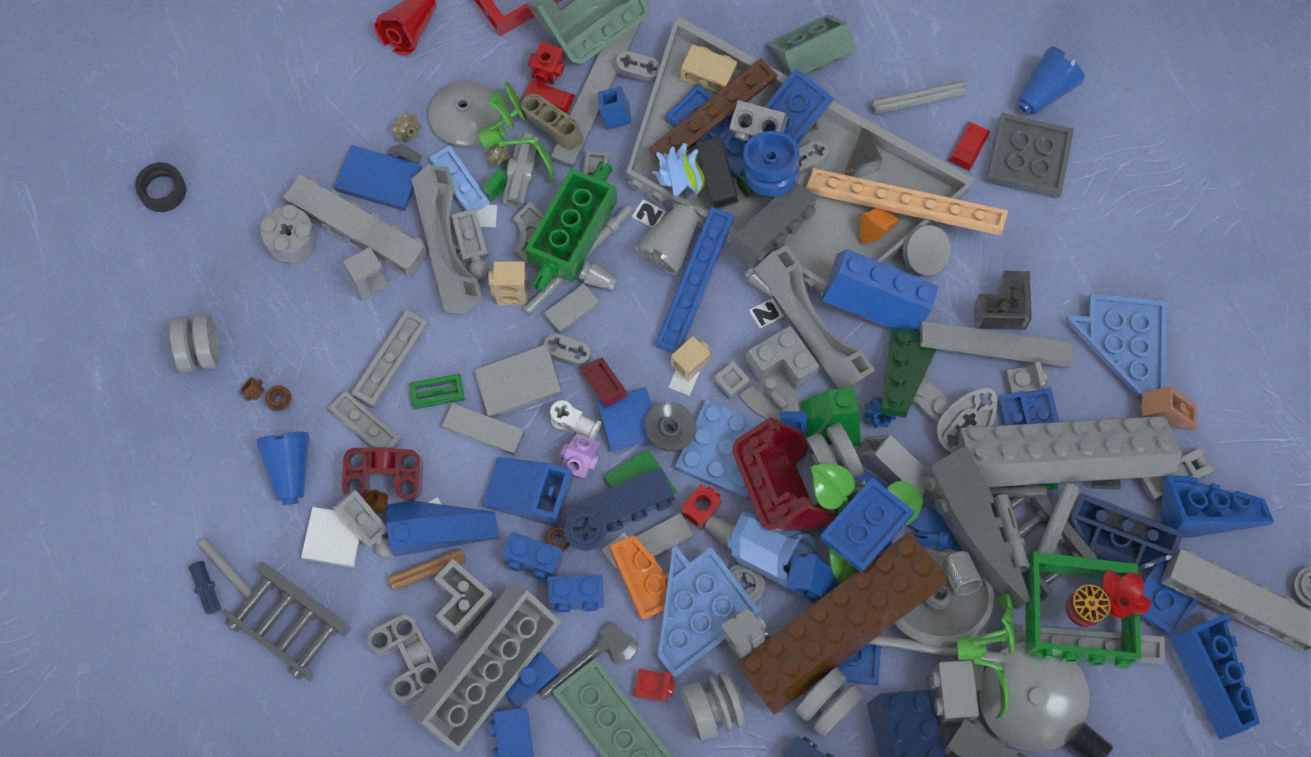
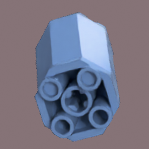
(766, 550)

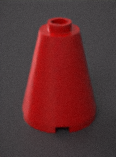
(404, 24)

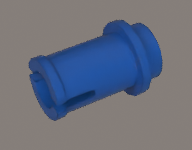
(935, 540)

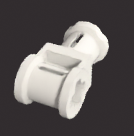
(573, 420)

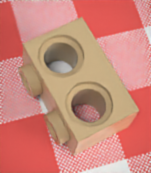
(509, 283)

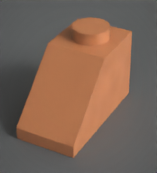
(1170, 403)

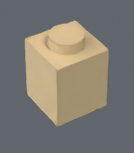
(691, 358)

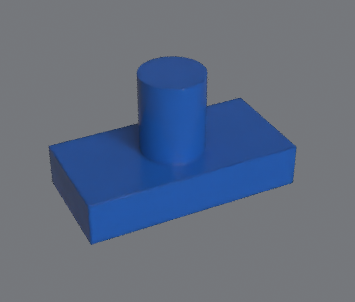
(531, 680)

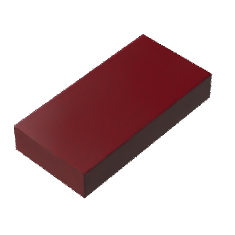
(603, 382)

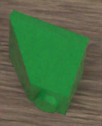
(831, 408)

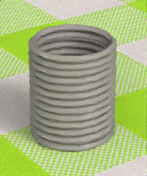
(962, 573)

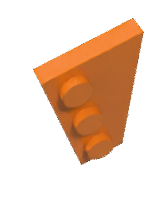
(641, 575)

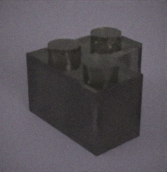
(1009, 308)

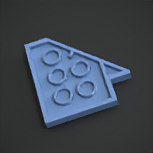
(1127, 337)
(696, 605)

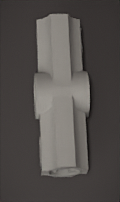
(520, 172)

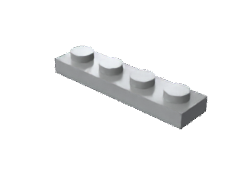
(390, 359)

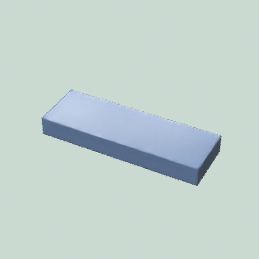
(465, 187)

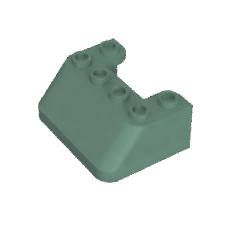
(587, 25)

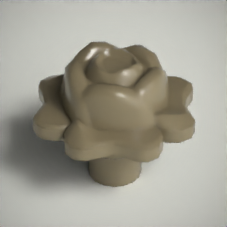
(406, 127)
(498, 155)

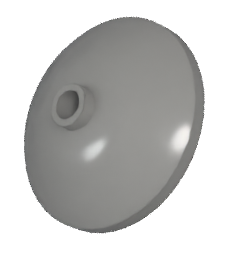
(460, 125)

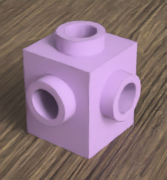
(581, 455)

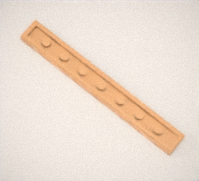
(907, 201)

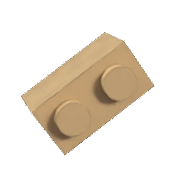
(708, 69)

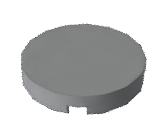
(926, 250)

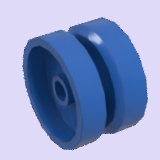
(771, 163)

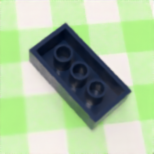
(905, 725)

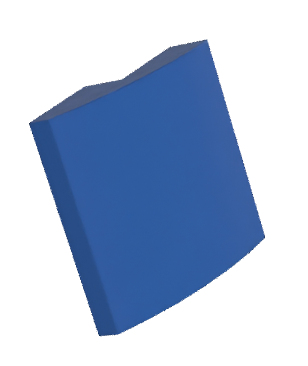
(1029, 407)
(626, 419)

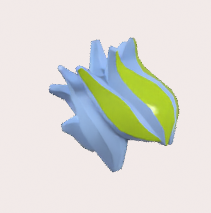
(680, 171)

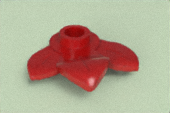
(1125, 594)

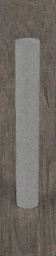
(225, 567)

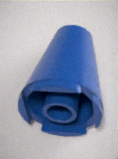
(1049, 81)
(286, 464)

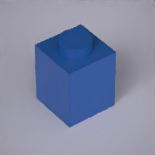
(614, 107)

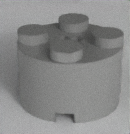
(288, 235)

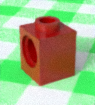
(697, 516)

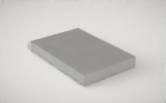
(518, 381)

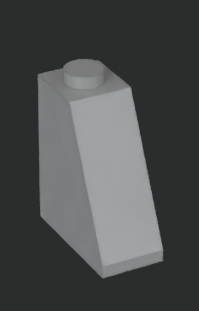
(891, 461)

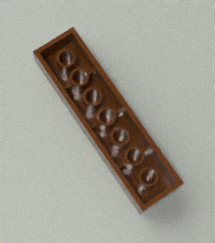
(842, 623)

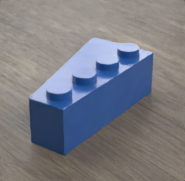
(1217, 676)

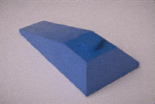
(1208, 509)

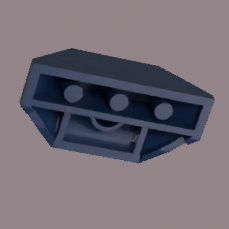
(1124, 534)

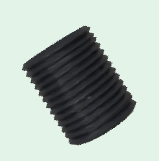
(1089, 743)

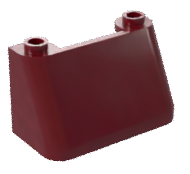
(769, 471)

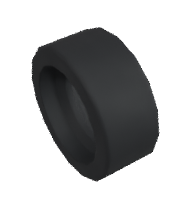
(152, 172)

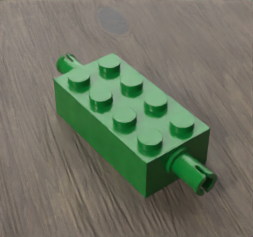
(571, 225)

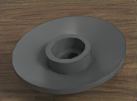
(672, 416)

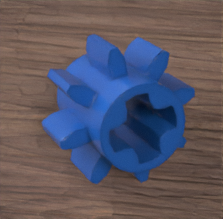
(873, 413)

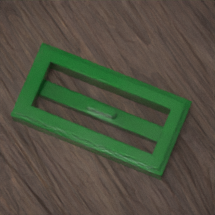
(418, 404)

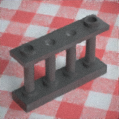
(1069, 538)
(290, 595)

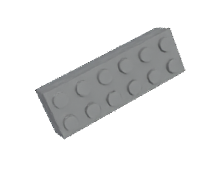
(484, 667)

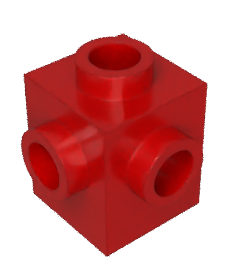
(547, 63)

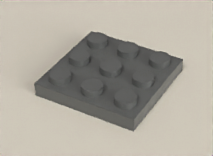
(1030, 155)

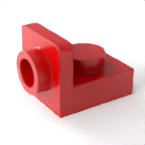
(654, 685)

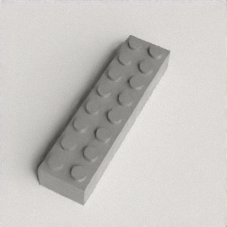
(1073, 451)

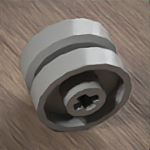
(194, 342)
(838, 452)
(827, 700)

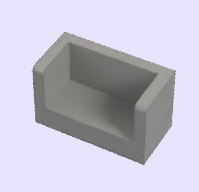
(365, 273)

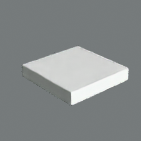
(330, 539)

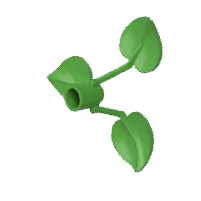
(496, 132)
(830, 490)
(975, 647)

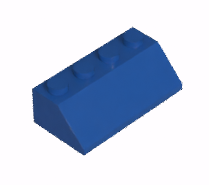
(878, 292)

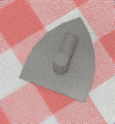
(771, 396)

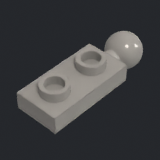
(471, 242)
(364, 523)

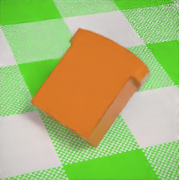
(876, 224)

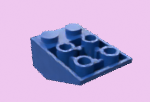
(529, 490)

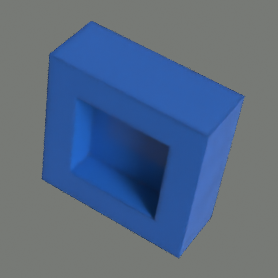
(795, 419)

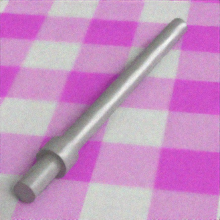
(610, 227)
(914, 645)

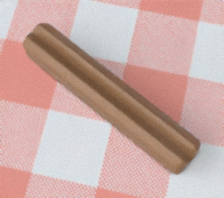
(425, 569)

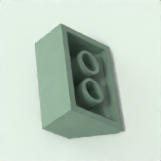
(812, 45)

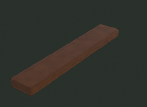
(716, 109)

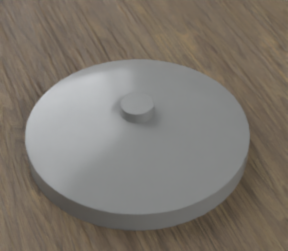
(948, 615)
(1044, 701)

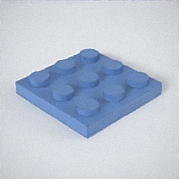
(710, 452)

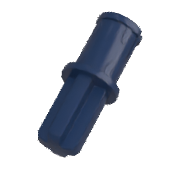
(204, 587)

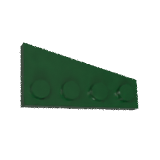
(904, 371)

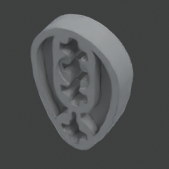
(965, 405)

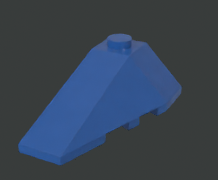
(432, 526)

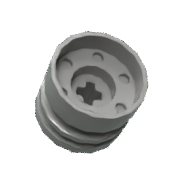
(713, 706)

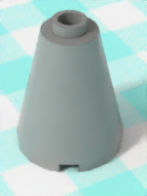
(670, 239)

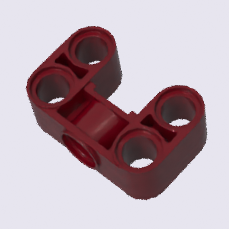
(383, 461)

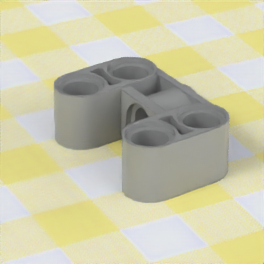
(414, 651)

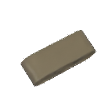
(541, 114)

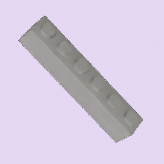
(356, 226)
(1243, 600)

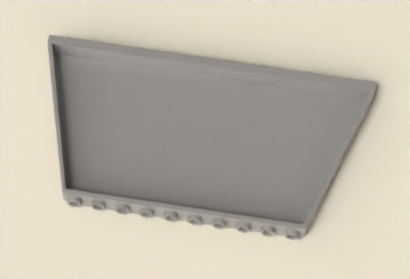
(835, 222)

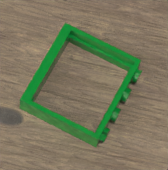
(1083, 568)

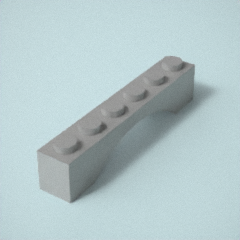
(434, 197)
(785, 280)

